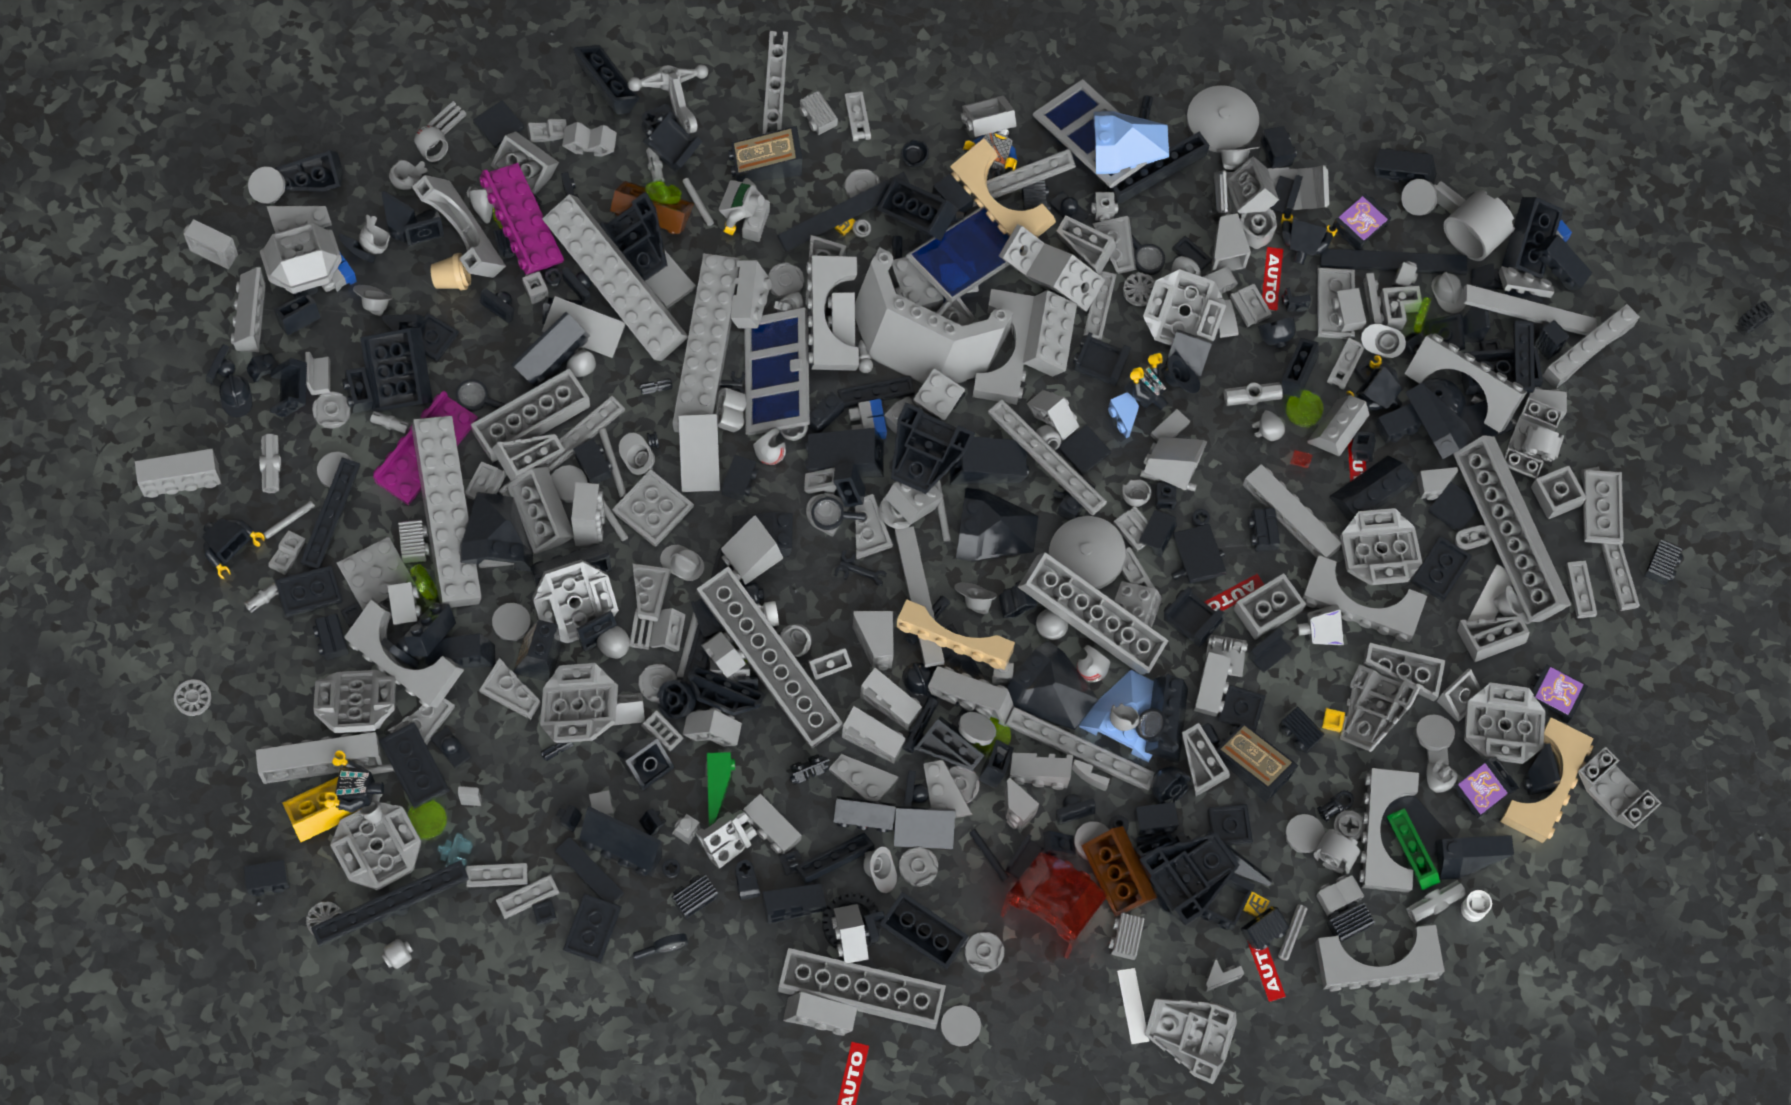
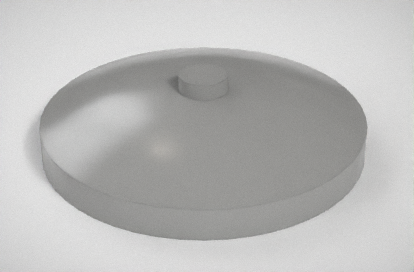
(1223, 117)
(1090, 549)

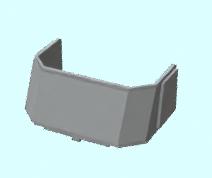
(1311, 195)

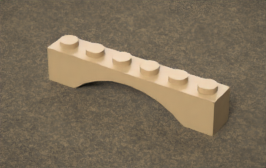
(991, 650)

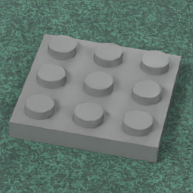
(653, 508)
(373, 570)

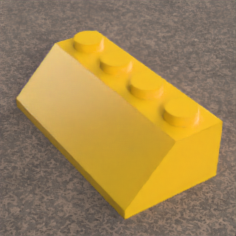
(309, 811)

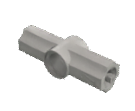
(1264, 392)
(270, 463)
(1436, 901)

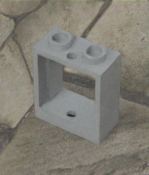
(988, 116)
(210, 244)

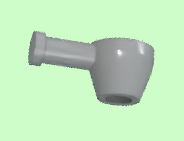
(373, 812)

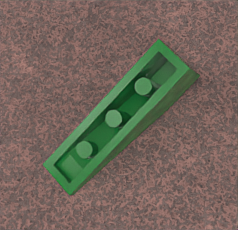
(719, 775)
(1414, 849)

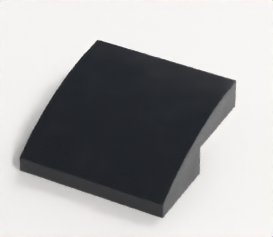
(593, 629)

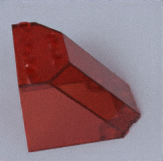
(1058, 896)

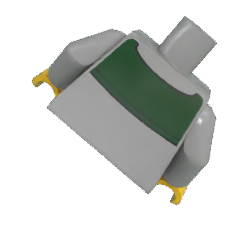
(739, 203)

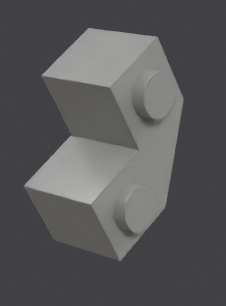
(597, 140)
(724, 654)

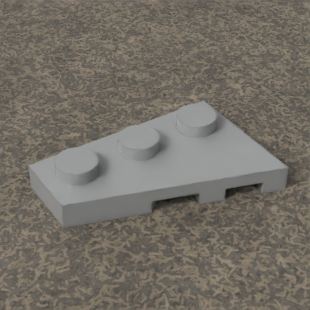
(290, 217)
(1123, 255)
(650, 590)

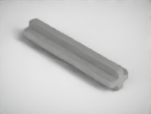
(1292, 932)

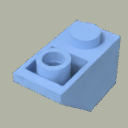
(1124, 410)

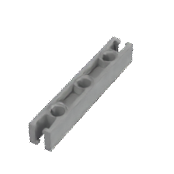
(775, 78)

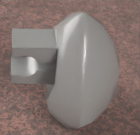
(1186, 264)
(790, 302)
(581, 363)
(1270, 426)
(1440, 777)

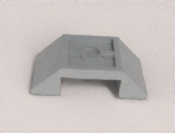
(1536, 415)
(1616, 791)

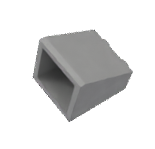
(1229, 245)
(1174, 460)
(751, 551)
(875, 635)

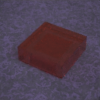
(1301, 459)

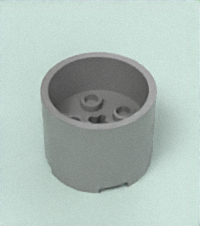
(1479, 225)

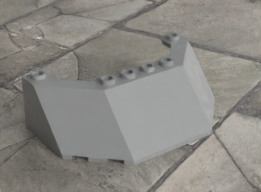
(918, 339)

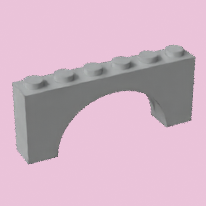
(480, 255)
(826, 349)
(1006, 381)
(1501, 395)
(1395, 620)
(427, 684)
(1378, 868)
(1341, 970)

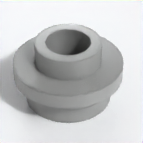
(865, 224)

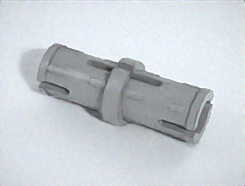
(655, 166)
(390, 422)
(261, 598)

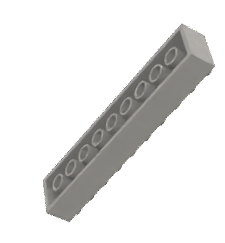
(615, 277)
(707, 337)
(445, 509)
(1512, 529)
(770, 657)

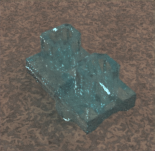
(459, 844)

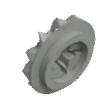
(1356, 821)

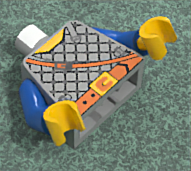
(1003, 147)

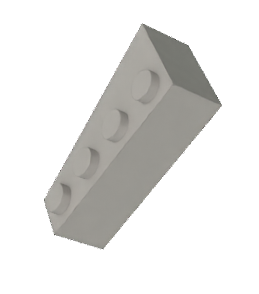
(1407, 667)
(972, 693)

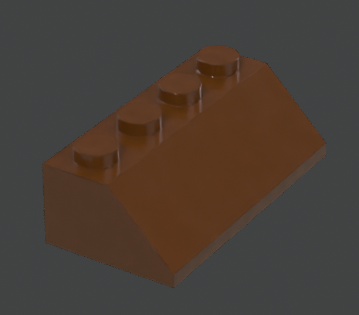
(670, 216)
(1119, 871)

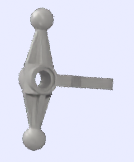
(670, 79)

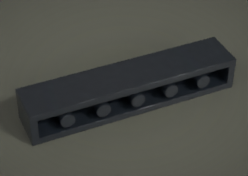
(1179, 157)

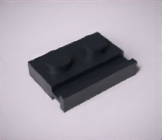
(706, 620)

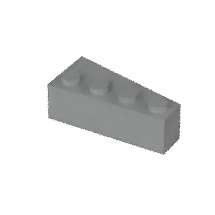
(823, 247)

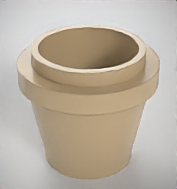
(450, 274)

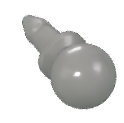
(865, 363)

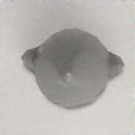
(480, 203)

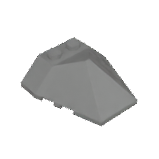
(1374, 707)
(1193, 1033)

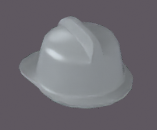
(1234, 158)
(1448, 292)
(373, 298)
(1383, 340)
(636, 453)
(682, 562)
(976, 597)
(1510, 605)
(881, 868)

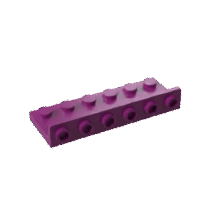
(521, 218)
(400, 471)

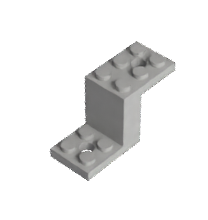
(1052, 267)

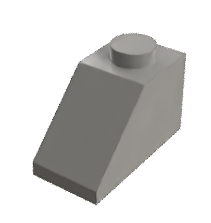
(1433, 482)

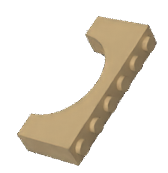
(973, 172)
(1538, 818)

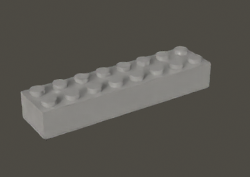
(1093, 613)
(863, 987)

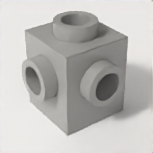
(1104, 206)

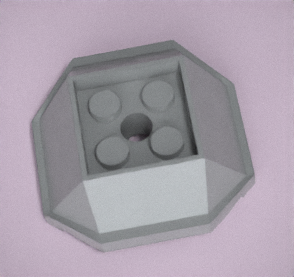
(301, 257)
(1182, 289)
(1392, 535)
(570, 581)
(564, 695)
(354, 700)
(1514, 708)
(380, 867)

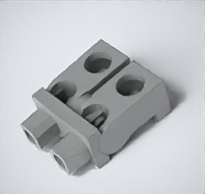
(726, 837)

